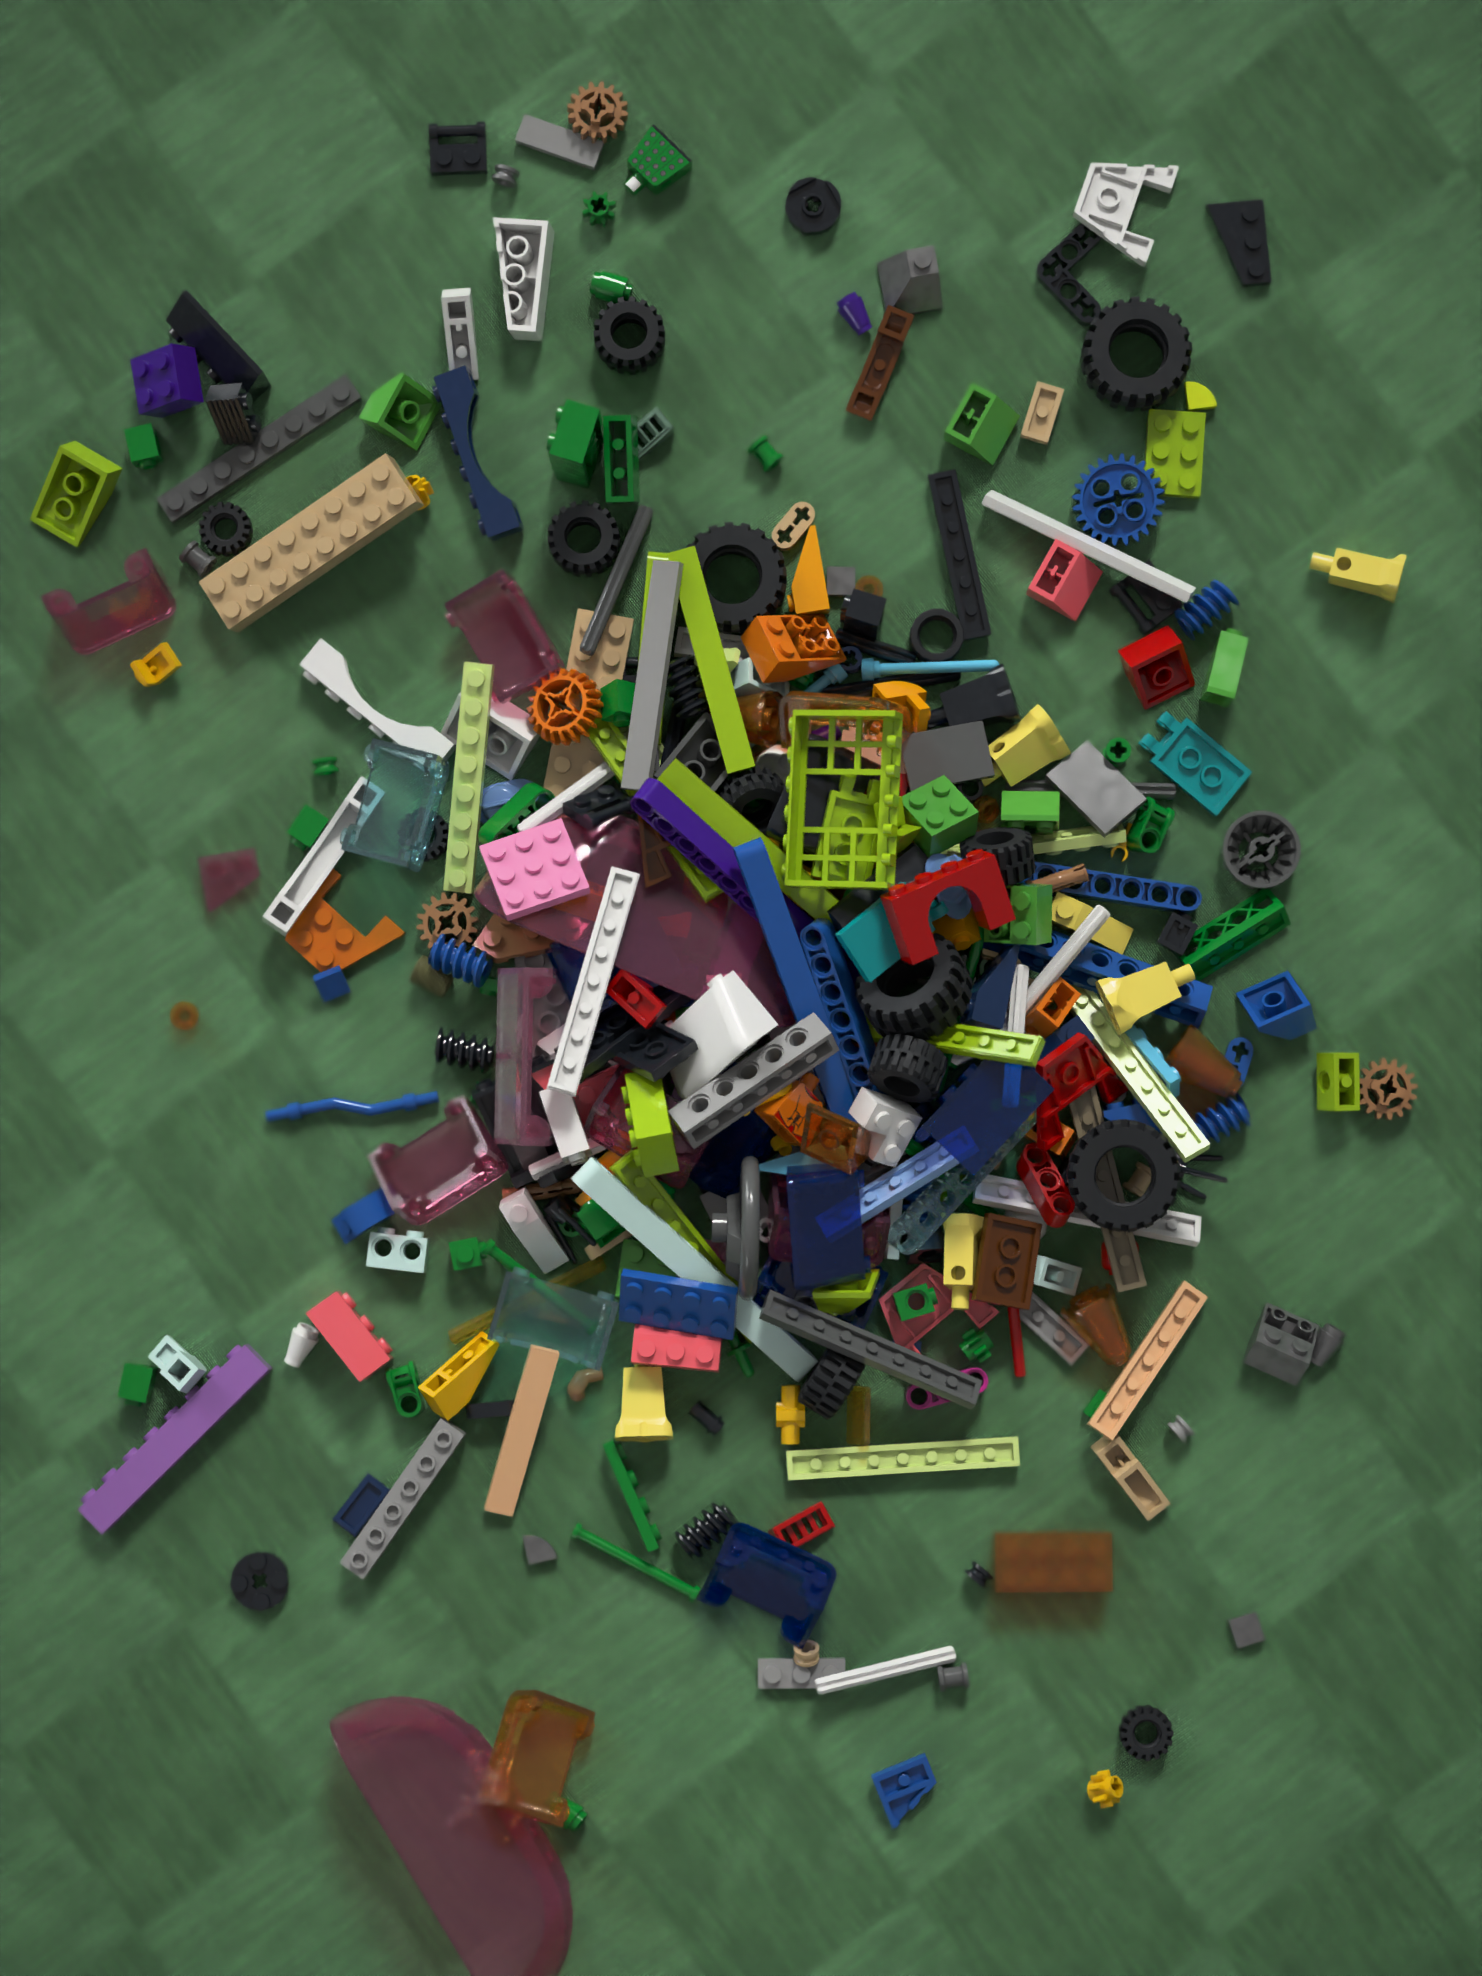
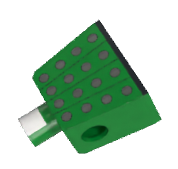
(656, 163)

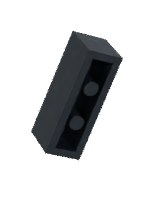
(863, 613)

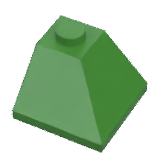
(401, 410)

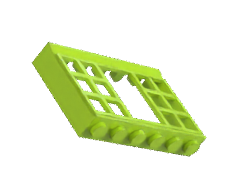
(888, 801)

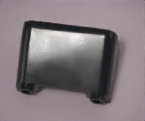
(818, 792)

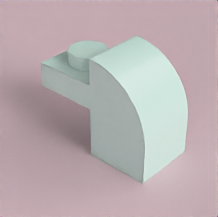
(177, 1364)

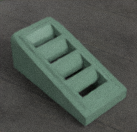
(646, 422)

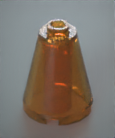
(761, 717)
(1203, 1064)
(1100, 1323)

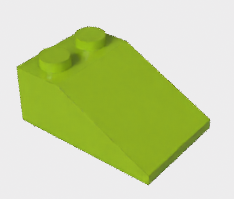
(75, 492)

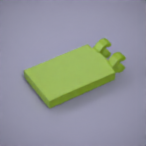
(849, 810)

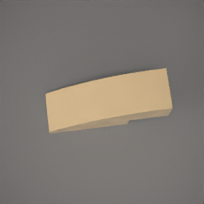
(1130, 1476)

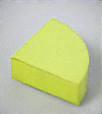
(1198, 397)

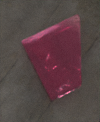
(227, 874)

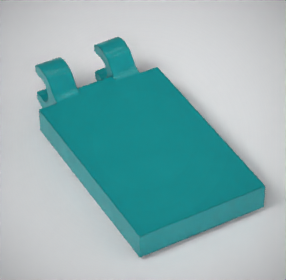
(1195, 763)
(871, 940)

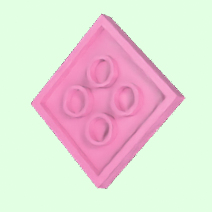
(534, 869)

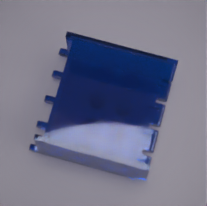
(983, 1111)

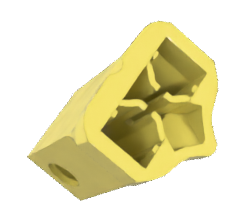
(1362, 572)
(1026, 748)
(1141, 993)
(961, 1255)
(643, 1406)

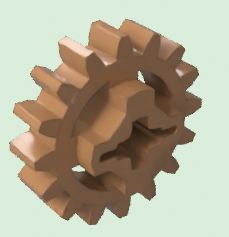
(609, 117)
(455, 912)
(1390, 1077)

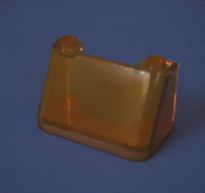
(823, 701)
(534, 1756)

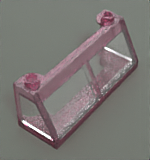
(514, 1056)

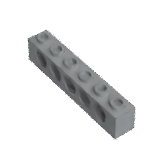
(753, 1080)
(403, 1498)

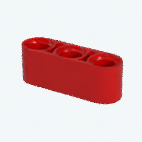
(1045, 1198)

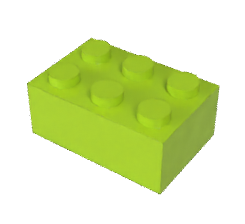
(651, 1124)

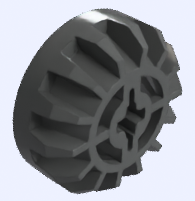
(1280, 833)

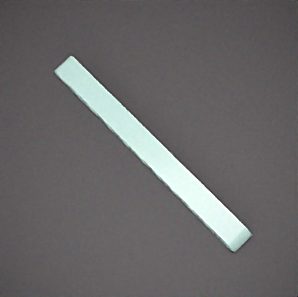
(689, 1264)

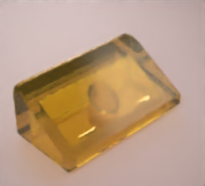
(858, 1415)

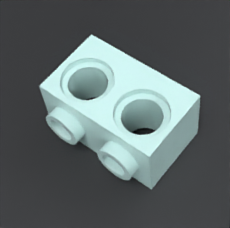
(397, 1258)

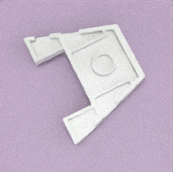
(1109, 201)

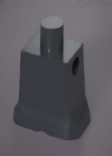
(982, 699)

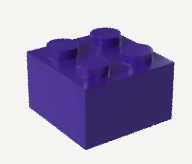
(167, 380)

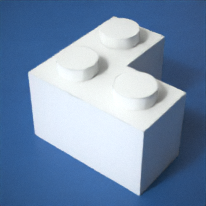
(889, 1122)

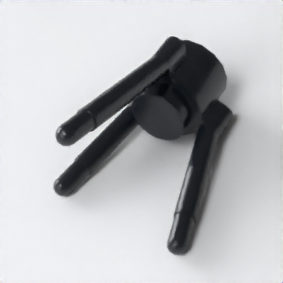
(1185, 1170)
(560, 1210)

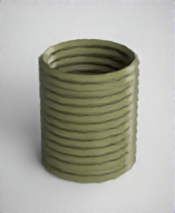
(430, 979)

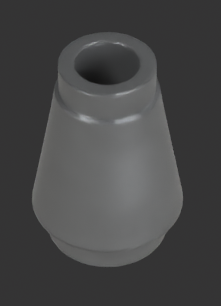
(1327, 1344)

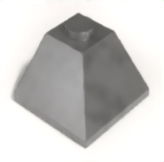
(911, 280)

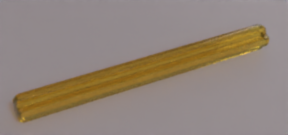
(567, 1279)

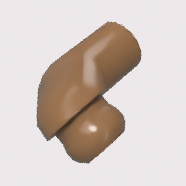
(581, 1380)

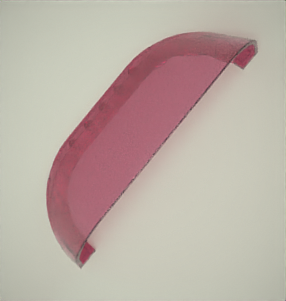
(669, 928)
(478, 1867)

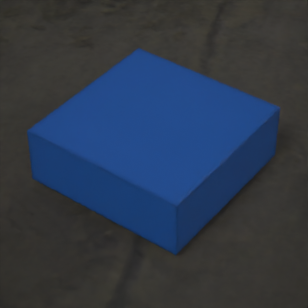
(331, 983)

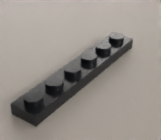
(959, 554)

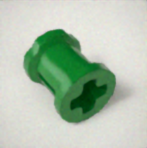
(765, 453)
(1123, 746)

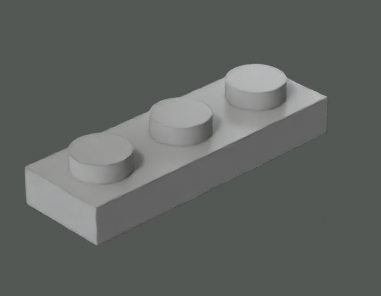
(785, 1674)

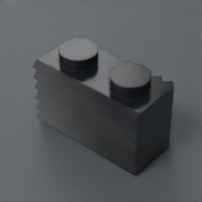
(233, 413)

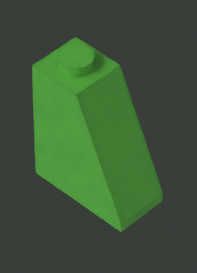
(1224, 668)

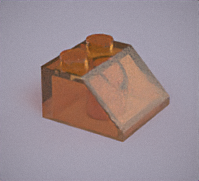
(834, 1139)

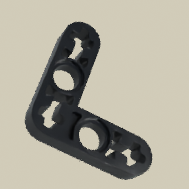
(1063, 276)

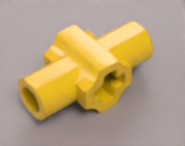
(790, 1414)

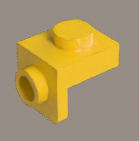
(156, 665)

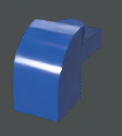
(362, 1215)

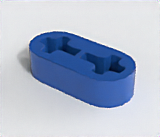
(1244, 1060)

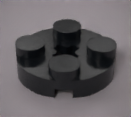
(812, 222)
(243, 1582)

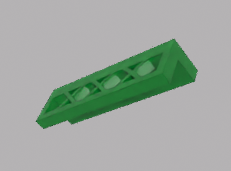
(1235, 938)

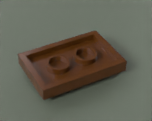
(1006, 1261)

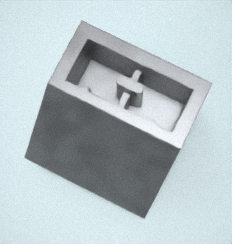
(1281, 1344)

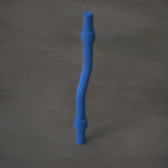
(296, 1110)

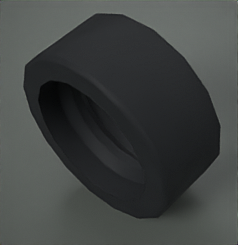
(936, 615)

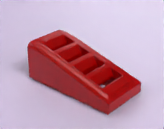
(823, 1515)

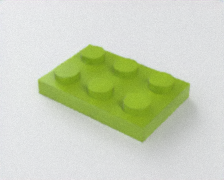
(1176, 451)

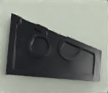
(1244, 235)

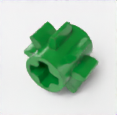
(595, 202)
(976, 1345)

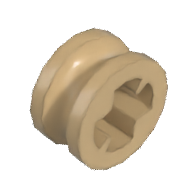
(808, 1655)

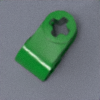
(1153, 824)
(405, 1387)

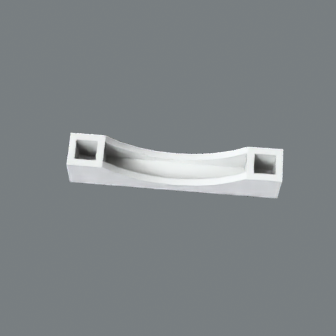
(331, 669)
(315, 866)

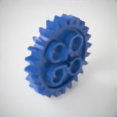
(1114, 474)

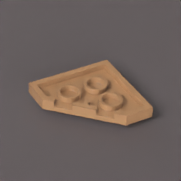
(507, 940)

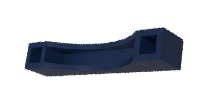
(459, 398)

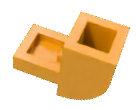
(909, 695)

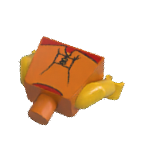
(787, 1111)

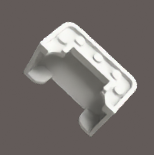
(724, 1025)

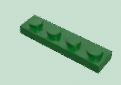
(637, 1506)

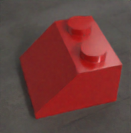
(1157, 667)

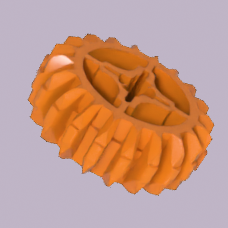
(573, 686)

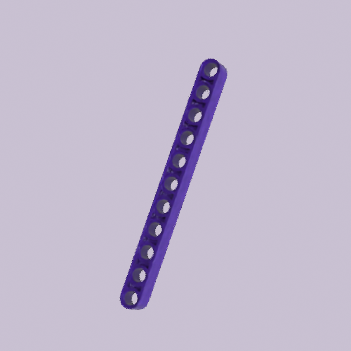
(708, 851)

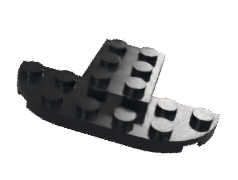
(640, 1049)

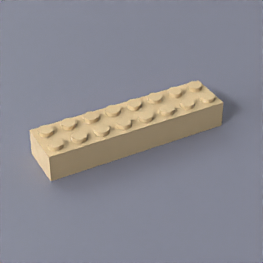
(311, 543)

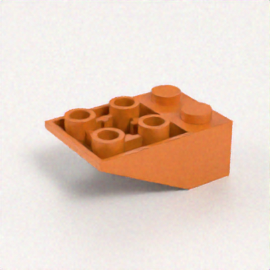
(791, 646)

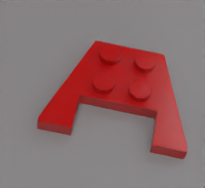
(1071, 1072)

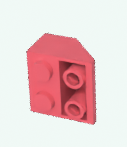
(1064, 580)

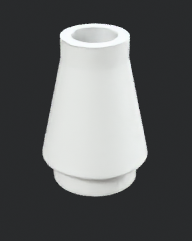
(302, 1341)

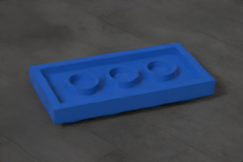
(678, 1304)

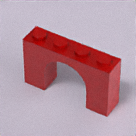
(909, 904)

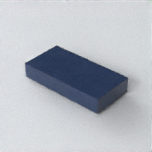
(361, 1504)

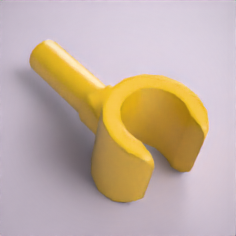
(1122, 845)

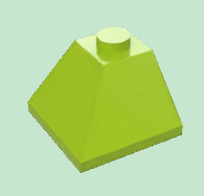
(845, 1296)

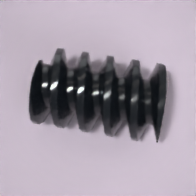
(685, 689)
(464, 1051)
(706, 1530)

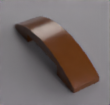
(880, 363)

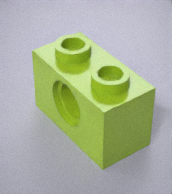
(1338, 1081)

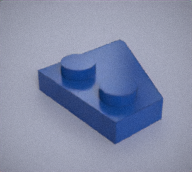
(903, 1786)

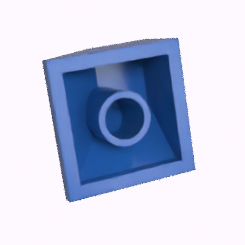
(1278, 1007)

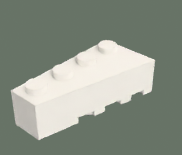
(525, 267)

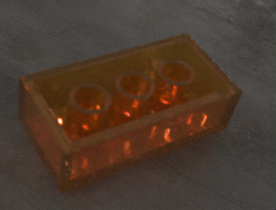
(1052, 1561)

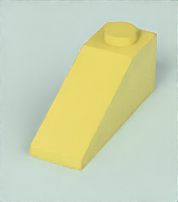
(1070, 913)

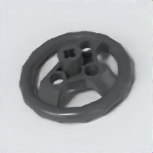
(741, 1229)

